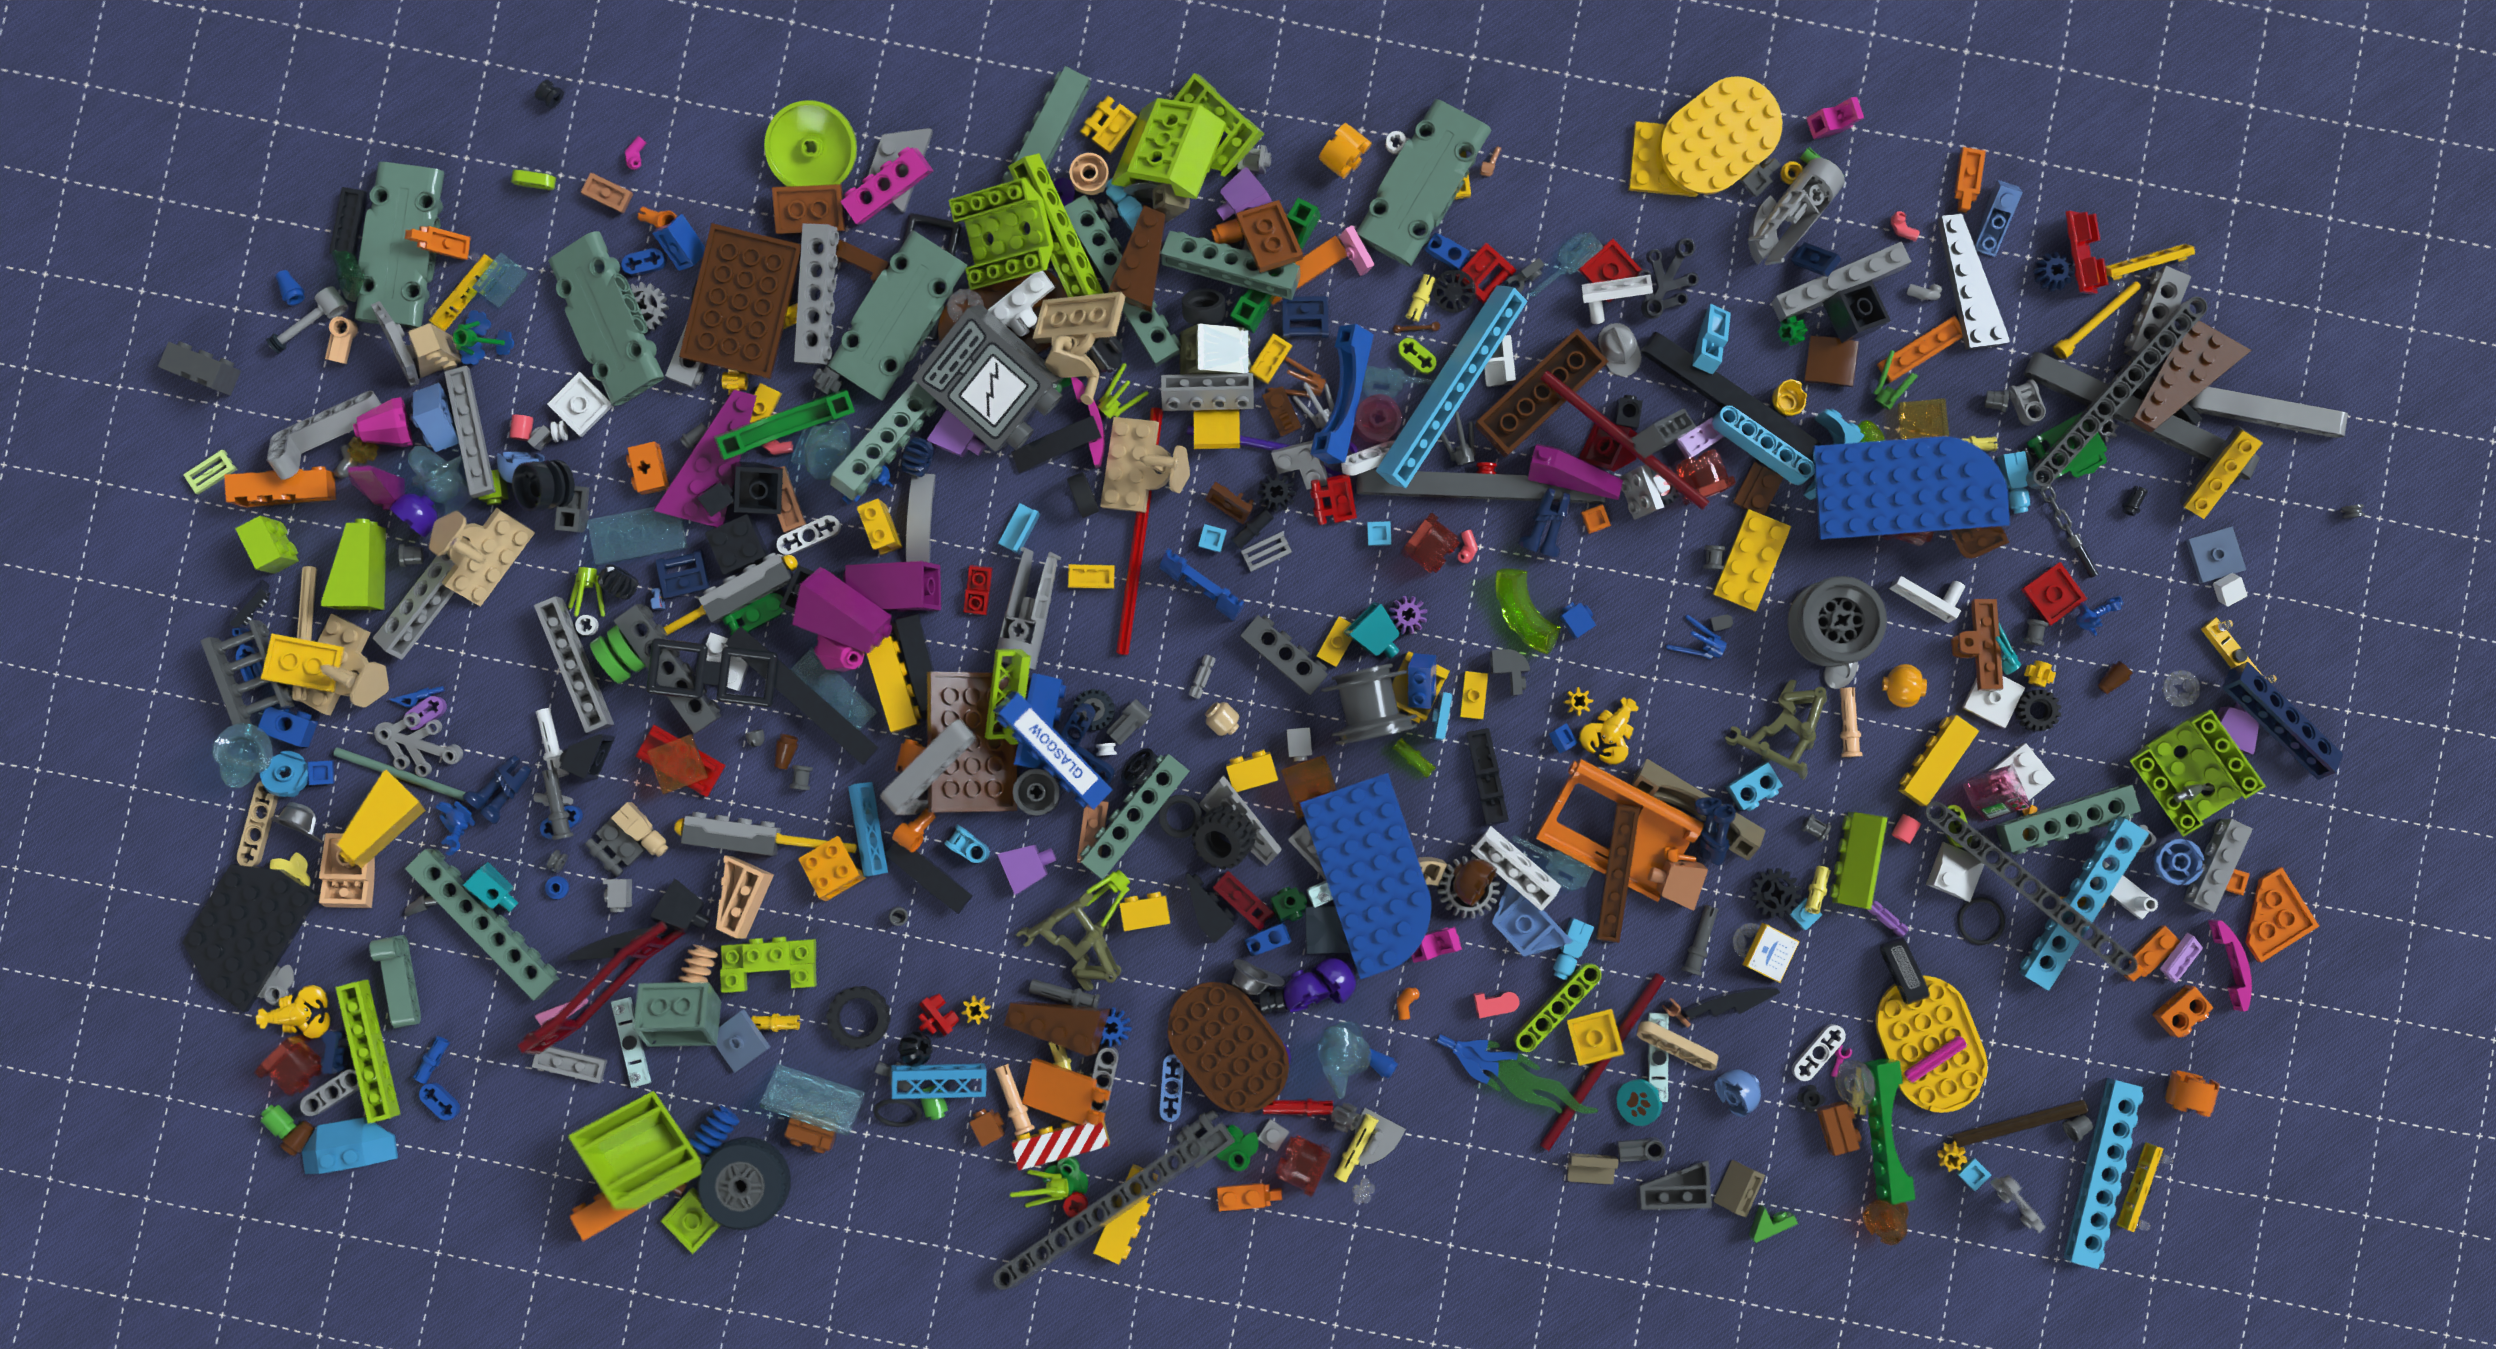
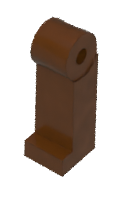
(861, 259)

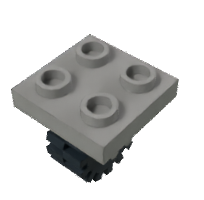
(1646, 491)

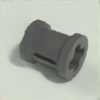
(1713, 557)
(2035, 632)
(801, 777)
(1815, 827)

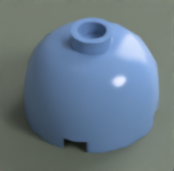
(510, 460)
(2178, 861)
(1739, 1090)

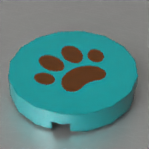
(1639, 1102)

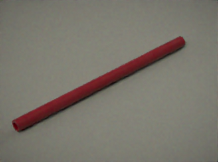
(1625, 440)
(1598, 1067)

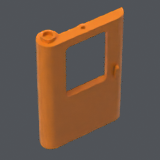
(1657, 827)

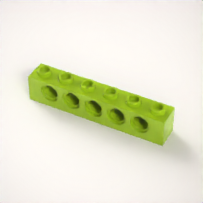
(368, 1051)

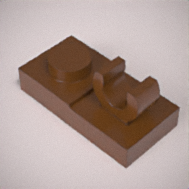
(1282, 411)
(1229, 503)

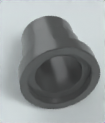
(1997, 400)
(410, 555)
(2077, 1128)

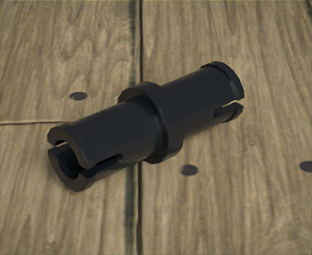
(1252, 528)

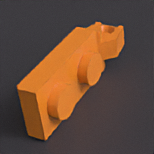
(1969, 177)
(440, 241)
(2153, 952)
(1246, 1196)

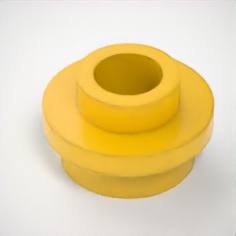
(1793, 166)

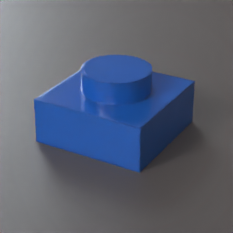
(1563, 738)
(321, 772)

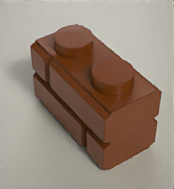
(1838, 1128)
(817, 1137)

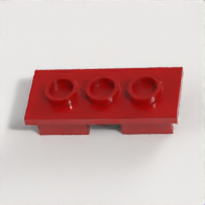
(2089, 271)
(713, 767)

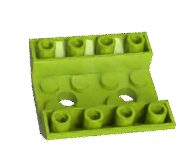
(1184, 146)
(1003, 213)
(2209, 759)

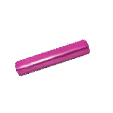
(1935, 1059)

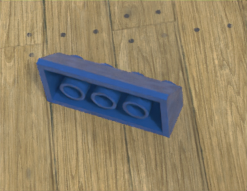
(1044, 698)

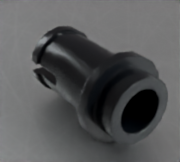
(2134, 501)

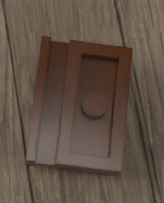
(1758, 489)

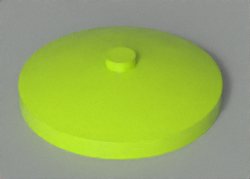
(810, 144)

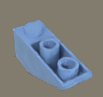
(1997, 217)

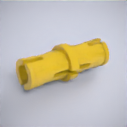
(776, 1022)

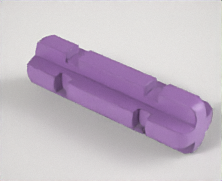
(1888, 919)

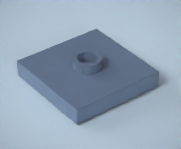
(2216, 554)
(740, 1041)

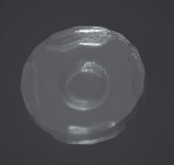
(1855, 1083)

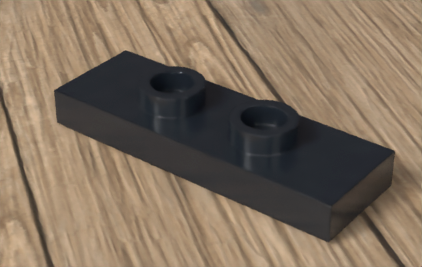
(348, 220)

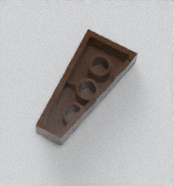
(1140, 262)
(1061, 1024)

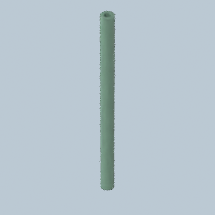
(401, 774)

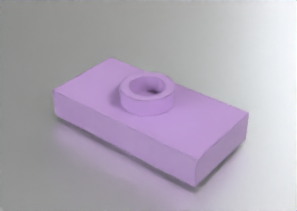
(1698, 439)
(2181, 958)

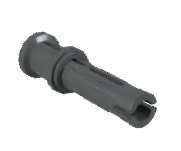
(558, 815)
(1697, 950)
(1069, 996)

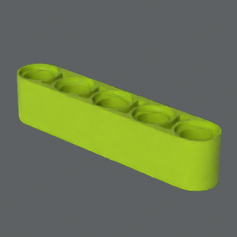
(1546, 1012)

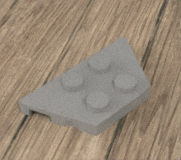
(888, 150)
(394, 336)

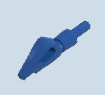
(420, 694)

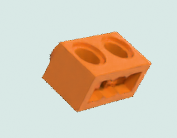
(2179, 1006)

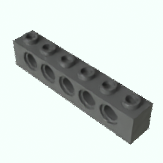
(629, 625)

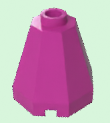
(385, 425)
(837, 656)

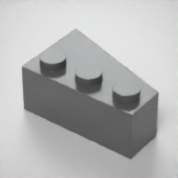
(200, 367)
(1678, 1190)

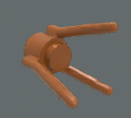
(1314, 380)

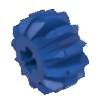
(1120, 1025)

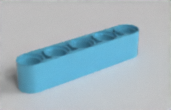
(1752, 444)

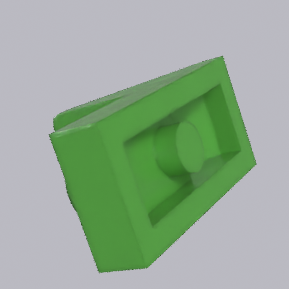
(1765, 1227)

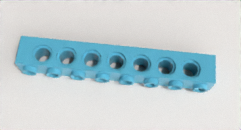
(2095, 899)
(2092, 1179)

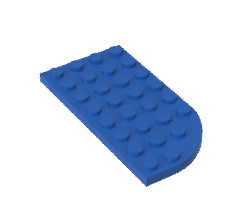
(1907, 487)
(1371, 872)

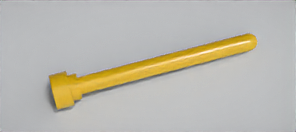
(2065, 347)

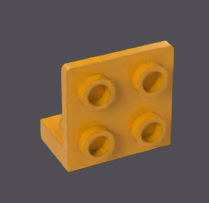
(831, 869)

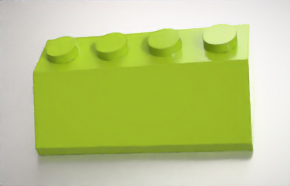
(1858, 859)

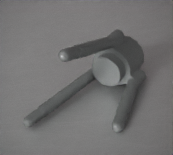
(1464, 453)

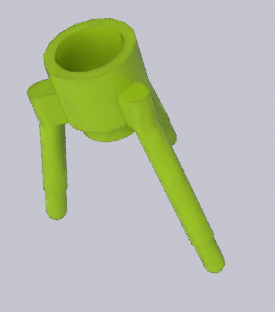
(1109, 403)
(585, 579)
(1115, 882)
(1055, 1189)

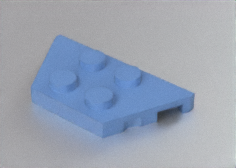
(1527, 926)

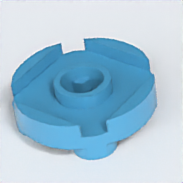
(293, 783)

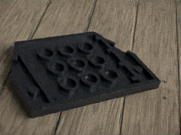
(247, 930)

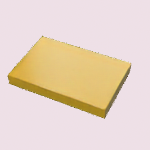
(299, 662)

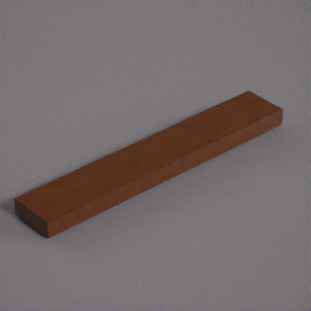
(1618, 872)

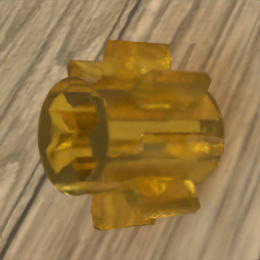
(362, 451)

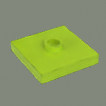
(690, 1222)

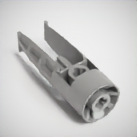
(1801, 205)
(1023, 610)

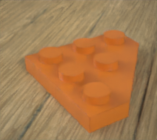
(2277, 916)

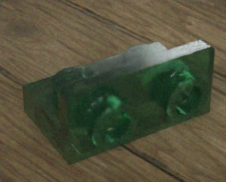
(348, 274)

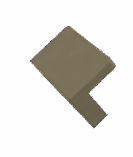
(1591, 1168)
(1739, 1188)

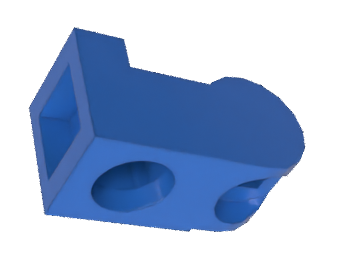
(1447, 251)
(1268, 939)

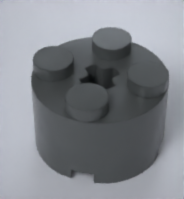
(1027, 801)

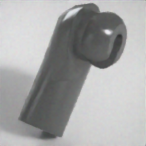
(341, 470)

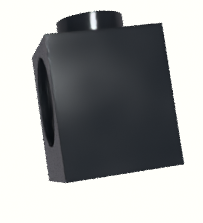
(1631, 402)
(716, 497)

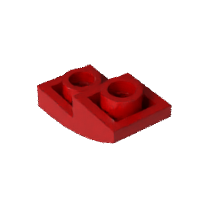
(978, 589)

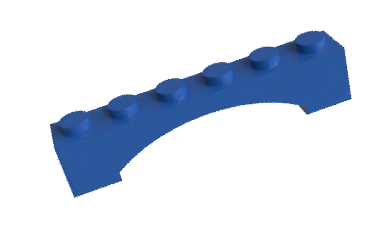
(1353, 349)

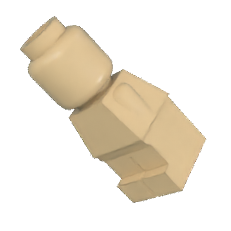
(639, 828)

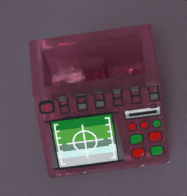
(1997, 793)

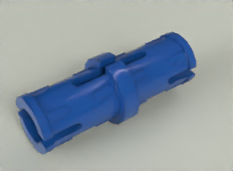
(431, 1060)

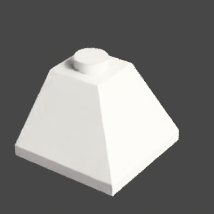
(1955, 872)

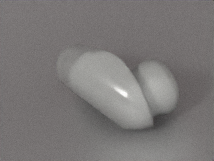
(1923, 293)

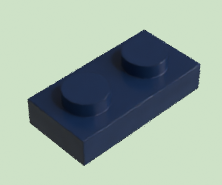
(1816, 259)

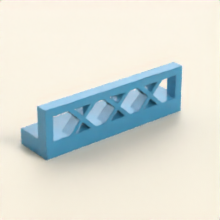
(868, 829)
(938, 1072)

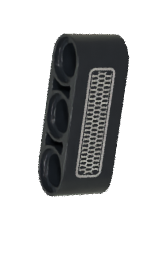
(1904, 971)

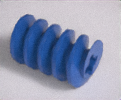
(715, 1131)

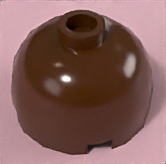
(1473, 879)

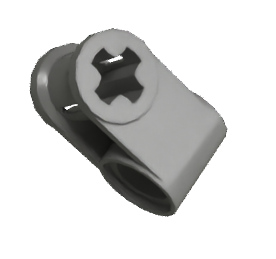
(2028, 400)

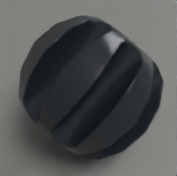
(915, 1048)

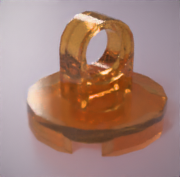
(1887, 1221)

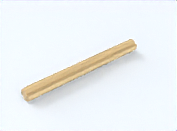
(305, 618)

